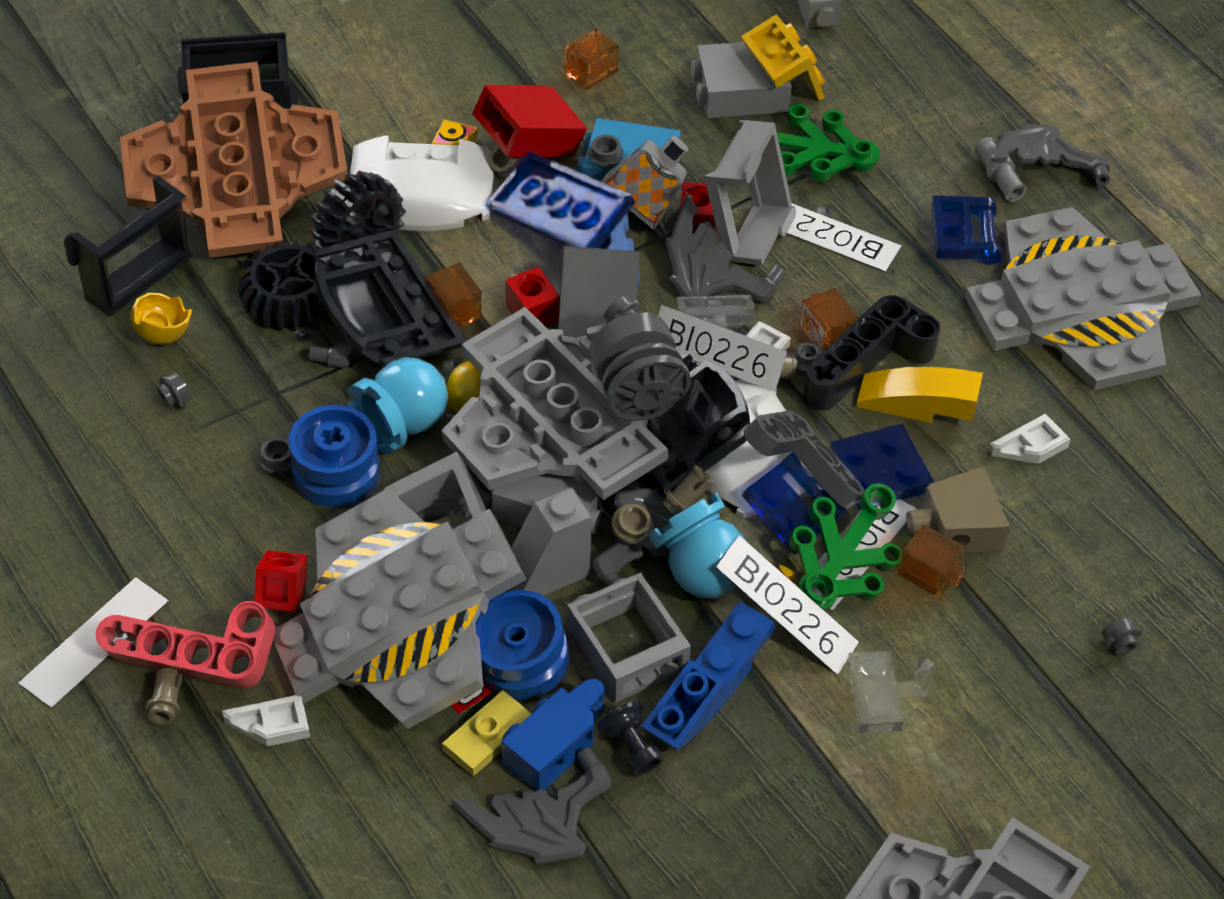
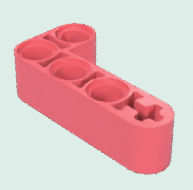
(184, 643)

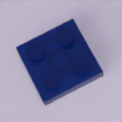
(885, 458)

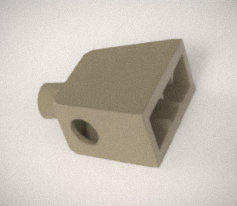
(964, 511)

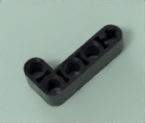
(883, 328)

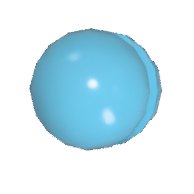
(401, 400)
(697, 546)

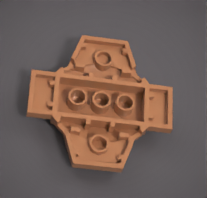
(235, 158)

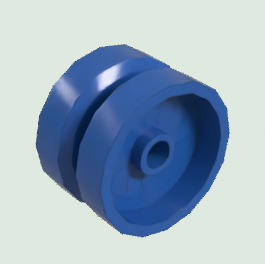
(334, 455)
(522, 644)

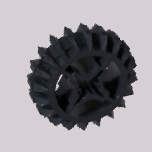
(357, 209)
(281, 286)

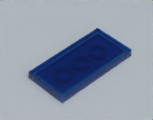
(560, 203)

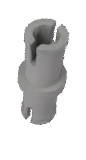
(1001, 171)

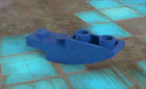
(711, 679)

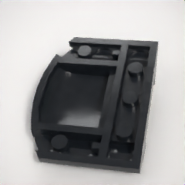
(383, 300)
(723, 432)

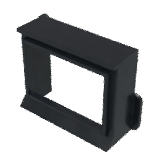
(238, 49)
(144, 270)

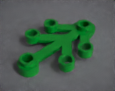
(853, 153)
(842, 553)

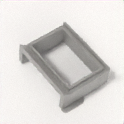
(756, 160)

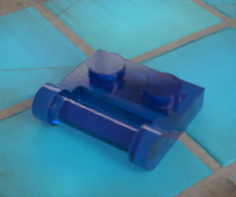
(954, 228)
(781, 505)

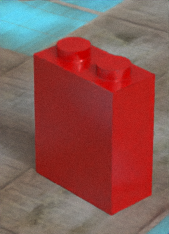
(529, 120)

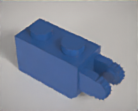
(553, 734)

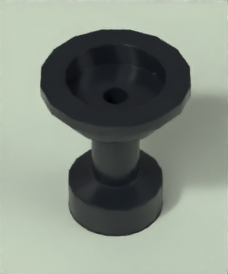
(624, 724)

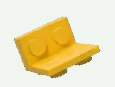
(781, 56)

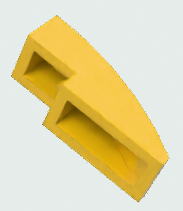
(921, 392)

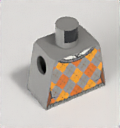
(650, 177)

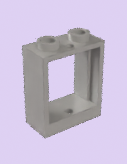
(438, 483)
(641, 669)

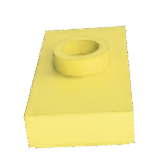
(481, 736)

